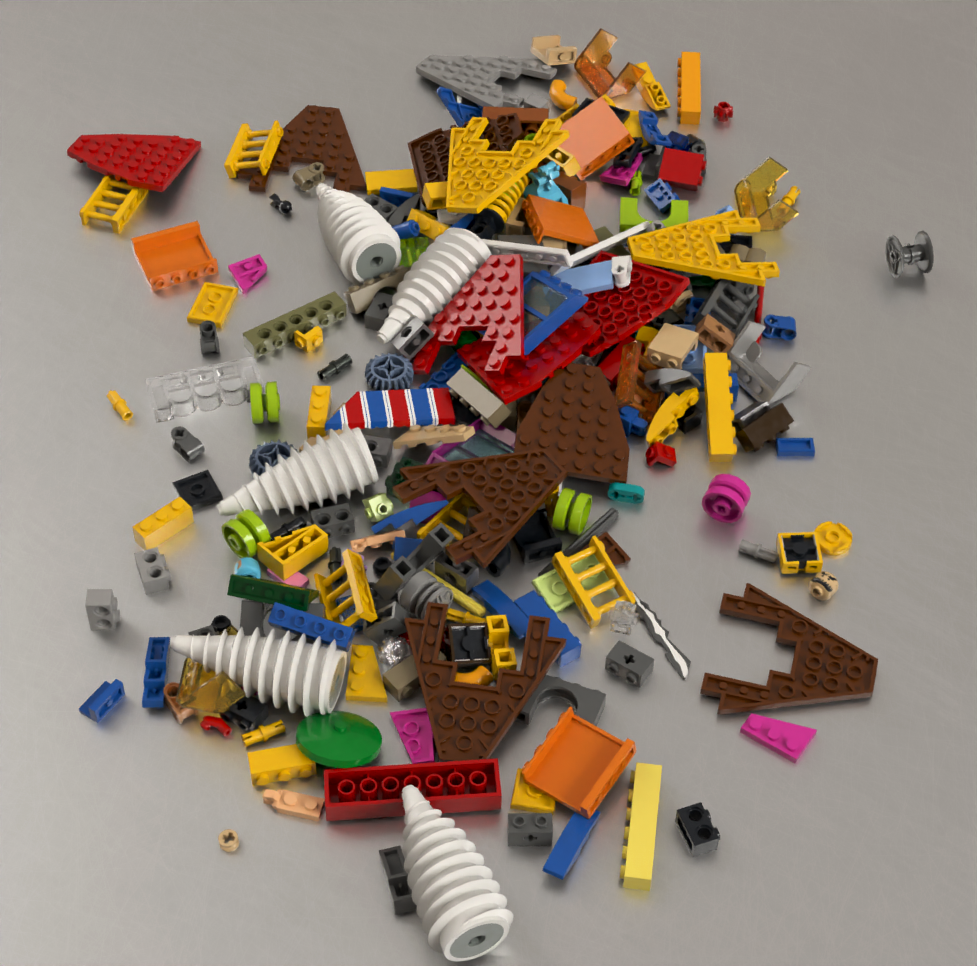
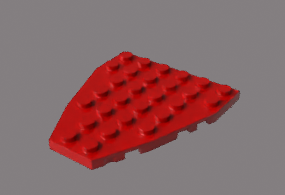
(140, 159)
(629, 308)
(526, 375)

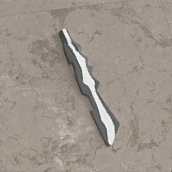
(660, 634)

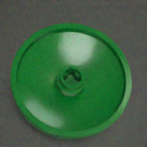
(338, 739)

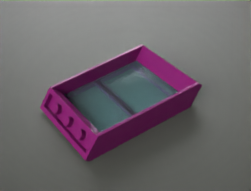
(485, 442)

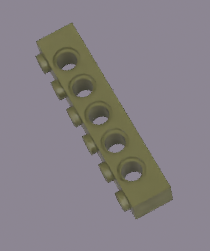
(281, 329)

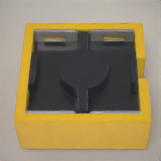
(799, 552)

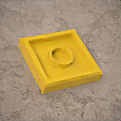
(530, 799)

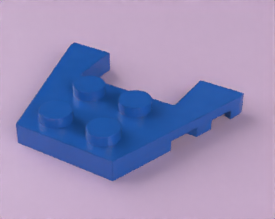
(460, 112)

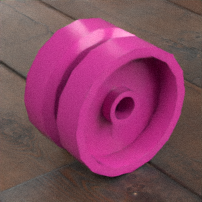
(726, 498)

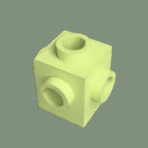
(378, 507)

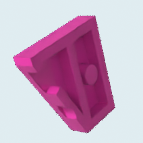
(247, 272)

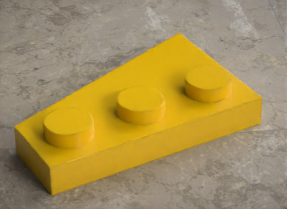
(364, 676)

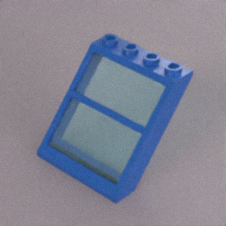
(546, 306)

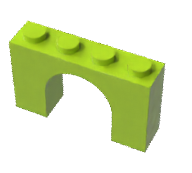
(630, 217)

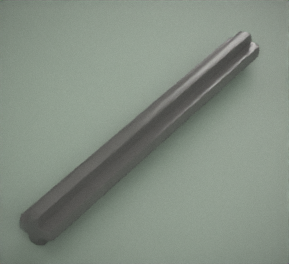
(583, 540)

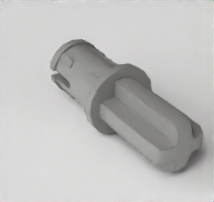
(757, 551)

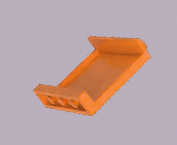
(595, 137)
(558, 221)
(174, 255)
(578, 763)

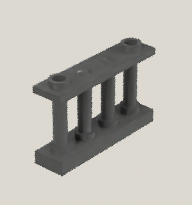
(715, 294)

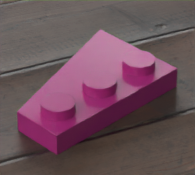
(779, 736)

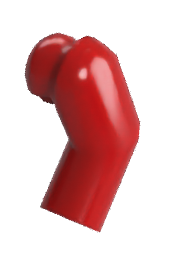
(216, 722)

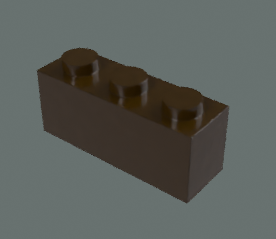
(764, 428)

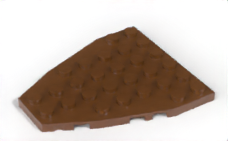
(432, 150)
(578, 425)

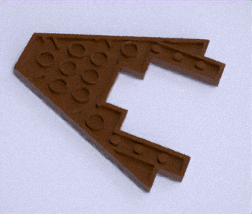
(822, 666)
(473, 717)

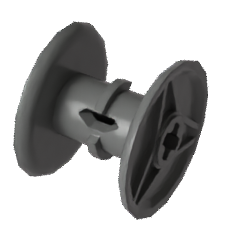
(919, 252)

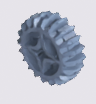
(378, 372)
(268, 453)

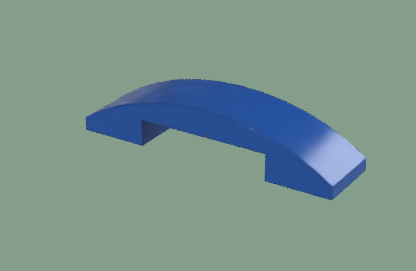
(650, 131)

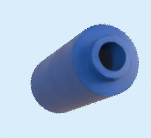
(407, 229)

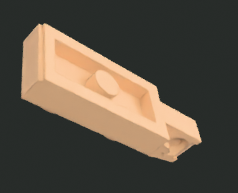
(376, 540)
(295, 803)

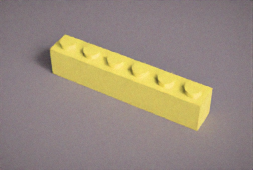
(642, 827)

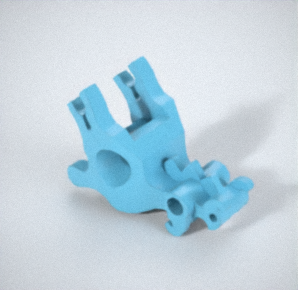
(543, 183)

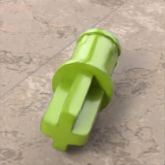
(635, 183)

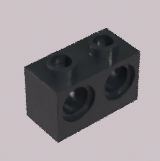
(693, 830)

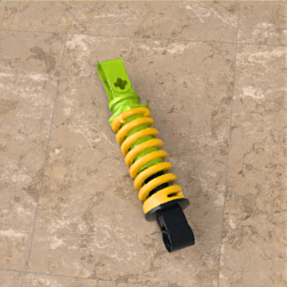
(495, 215)

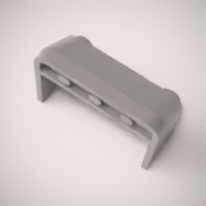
(753, 376)

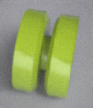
(264, 402)
(572, 511)
(244, 533)

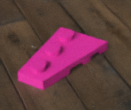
(621, 175)
(415, 734)

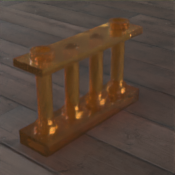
(627, 382)

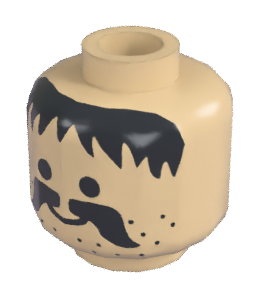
(824, 585)

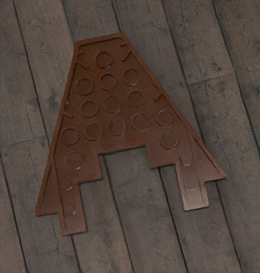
(313, 137)
(501, 486)

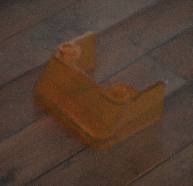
(593, 68)

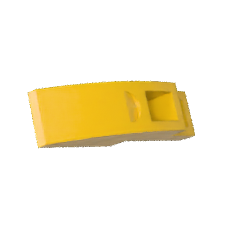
(651, 90)
(665, 420)

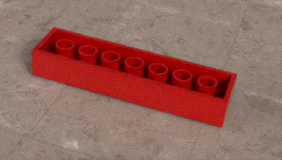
(378, 789)

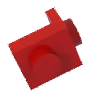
(661, 453)

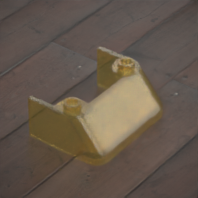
(753, 196)
(207, 690)

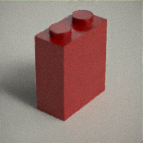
(682, 169)

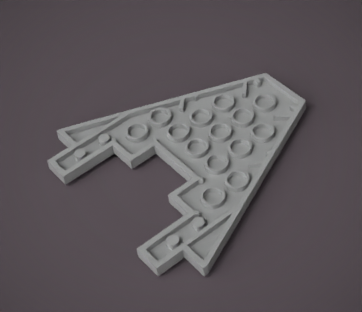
(476, 76)

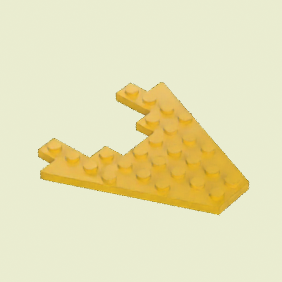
(481, 175)
(694, 249)

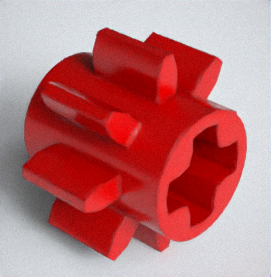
(723, 111)

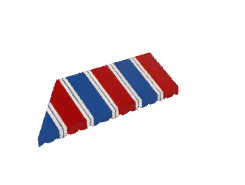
(394, 408)

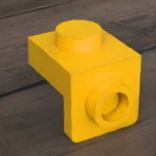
(309, 340)

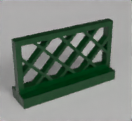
(271, 592)

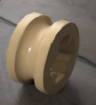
(231, 845)

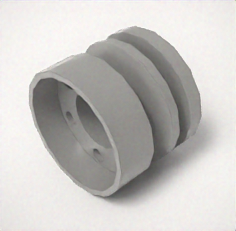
(421, 590)

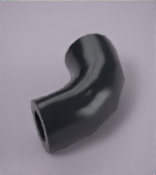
(500, 562)

